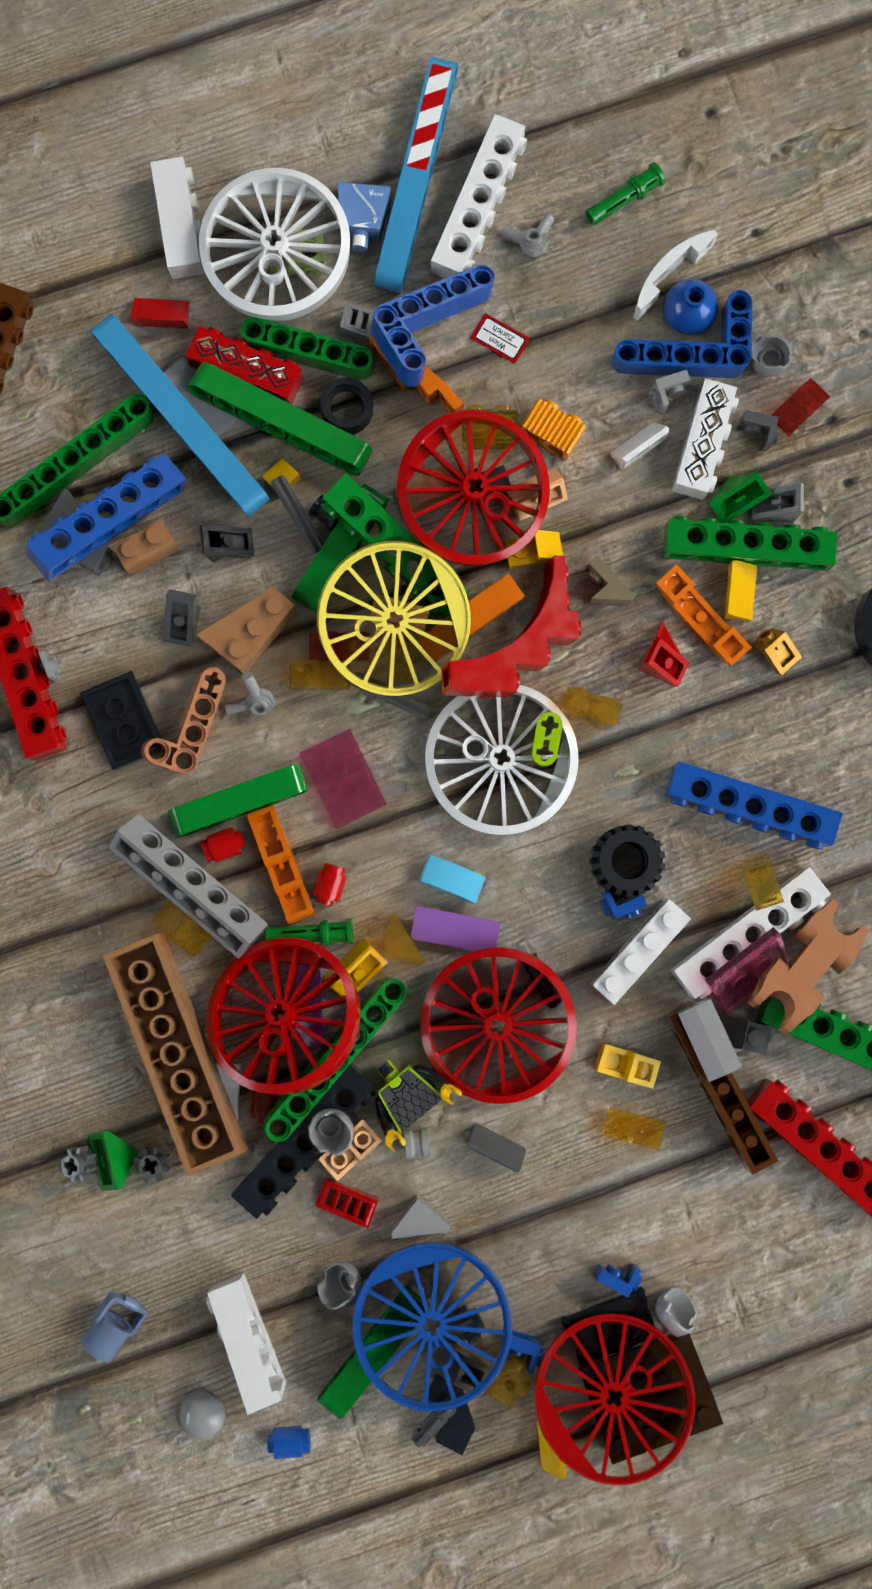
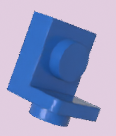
(613, 1278)
(527, 1344)

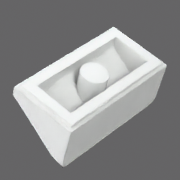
(639, 444)

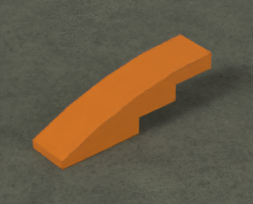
(429, 388)
(484, 610)
(281, 864)

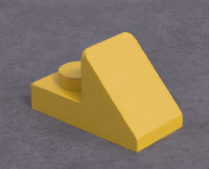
(538, 551)

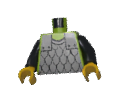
(408, 1097)

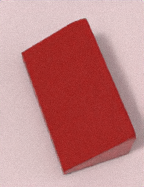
(160, 313)

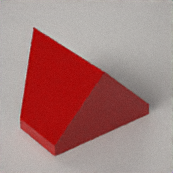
(664, 658)

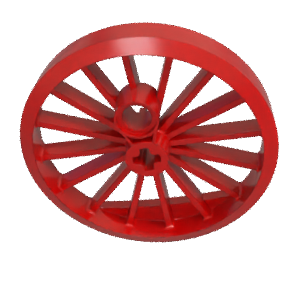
(425, 444)
(296, 952)
(528, 1082)
(559, 1438)

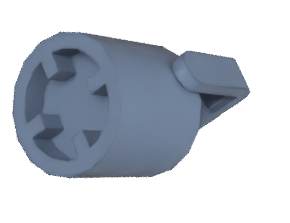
(110, 1329)

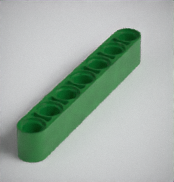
(280, 418)
(78, 447)
(367, 1029)

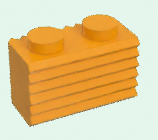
(553, 428)

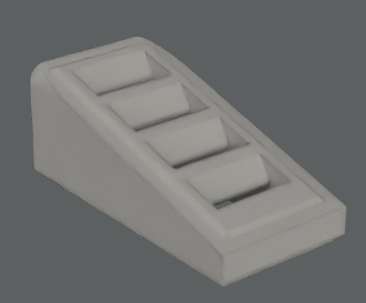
(354, 310)

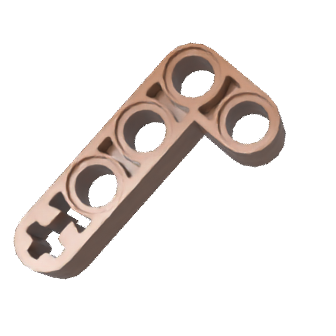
(190, 718)

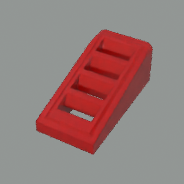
(350, 1192)

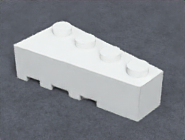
(246, 1343)

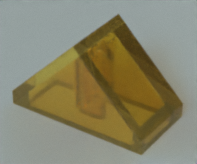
(761, 881)
(181, 928)
(399, 944)

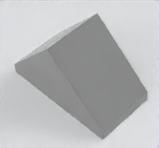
(782, 506)
(420, 1220)

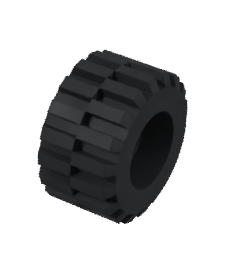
(650, 852)

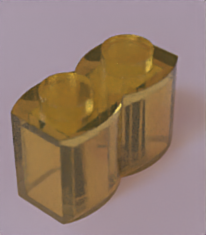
(596, 710)

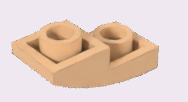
(363, 1142)

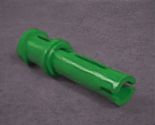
(635, 188)
(323, 933)

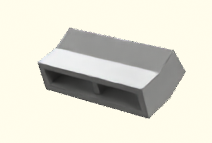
(709, 1039)

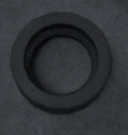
(347, 385)

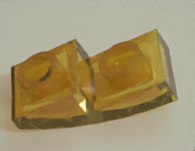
(401, 668)
(316, 676)
(634, 1128)

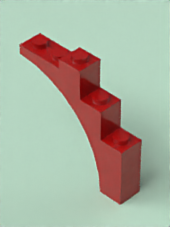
(549, 625)

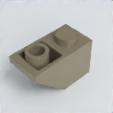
(476, 1363)

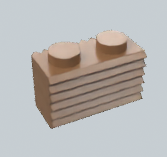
(145, 547)

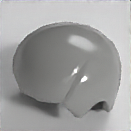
(770, 355)
(331, 1131)
(340, 1285)
(675, 1312)
(202, 1415)

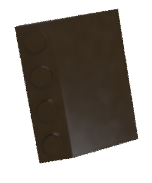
(706, 1409)

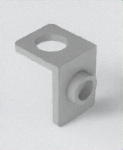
(50, 665)

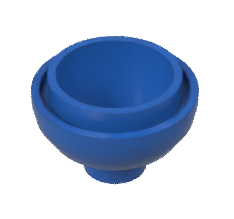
(686, 315)

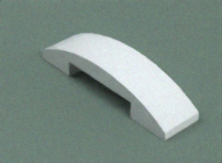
(691, 249)

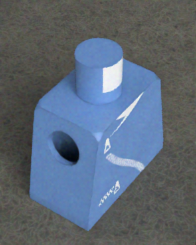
(365, 211)

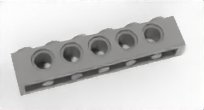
(187, 885)

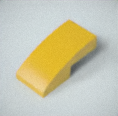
(627, 1065)

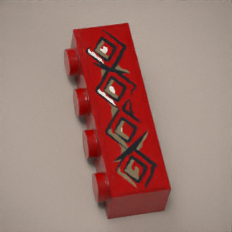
(246, 363)

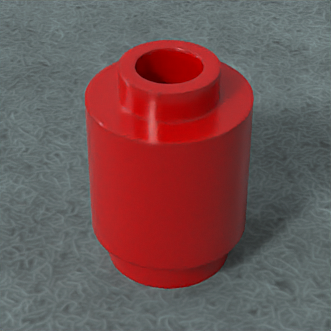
(223, 845)
(329, 884)

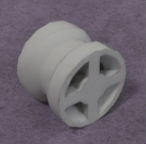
(416, 1143)

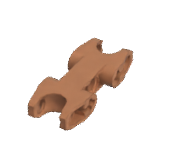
(796, 982)

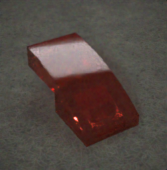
(800, 406)
(342, 649)

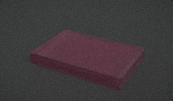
(343, 779)
(740, 975)

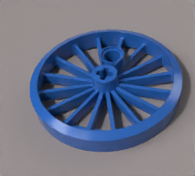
(410, 1259)

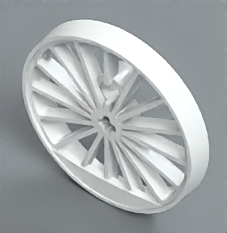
(279, 184)
(561, 780)

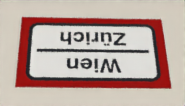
(500, 338)

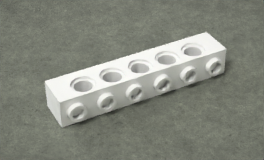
(501, 135)
(813, 898)

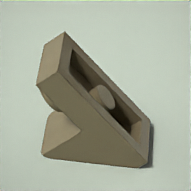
(613, 591)

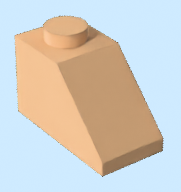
(421, 501)

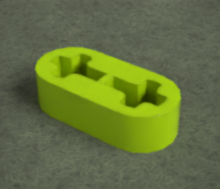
(554, 739)

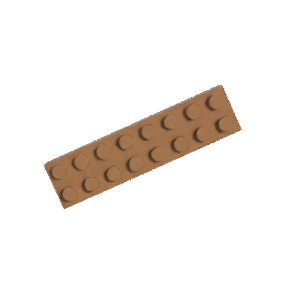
(175, 1053)

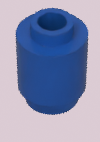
(289, 1442)

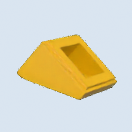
(284, 469)

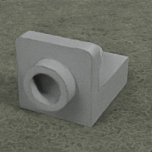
(670, 385)

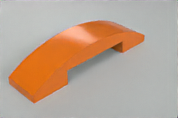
(701, 617)

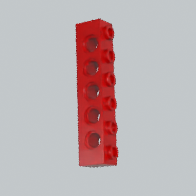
(17, 691)
(764, 1104)

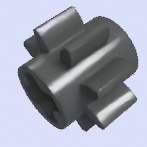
(79, 1164)
(151, 1172)
(470, 1321)

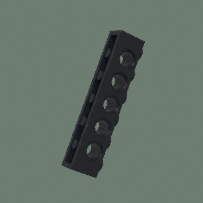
(249, 1192)

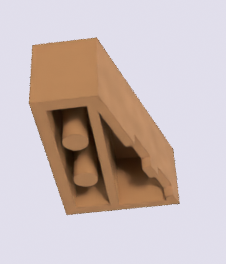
(249, 629)

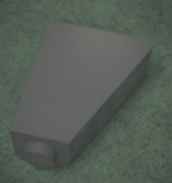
(65, 506)

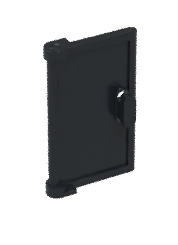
(634, 1306)

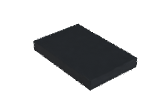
(121, 719)

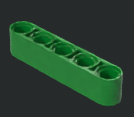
(317, 357)
(333, 551)
(237, 800)
(351, 1379)

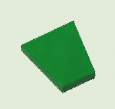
(739, 495)
(113, 1159)

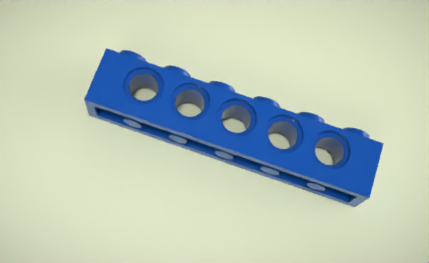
(54, 561)
(824, 820)

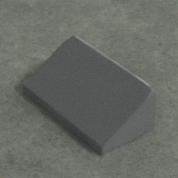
(496, 1147)

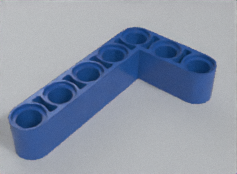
(425, 308)
(695, 351)

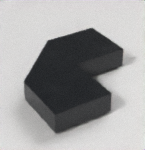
(460, 1427)

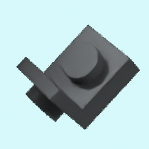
(757, 424)

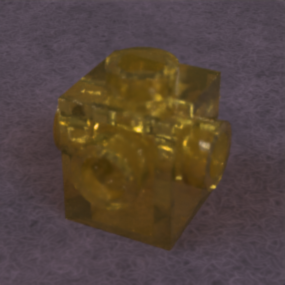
(510, 1383)

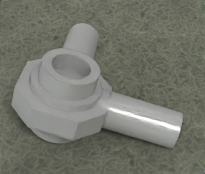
(534, 240)
(257, 701)

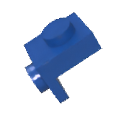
(629, 908)

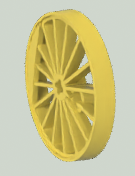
(455, 598)

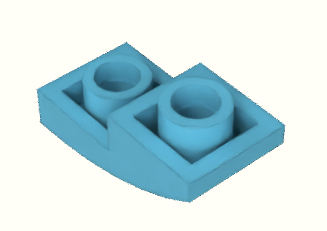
(452, 879)

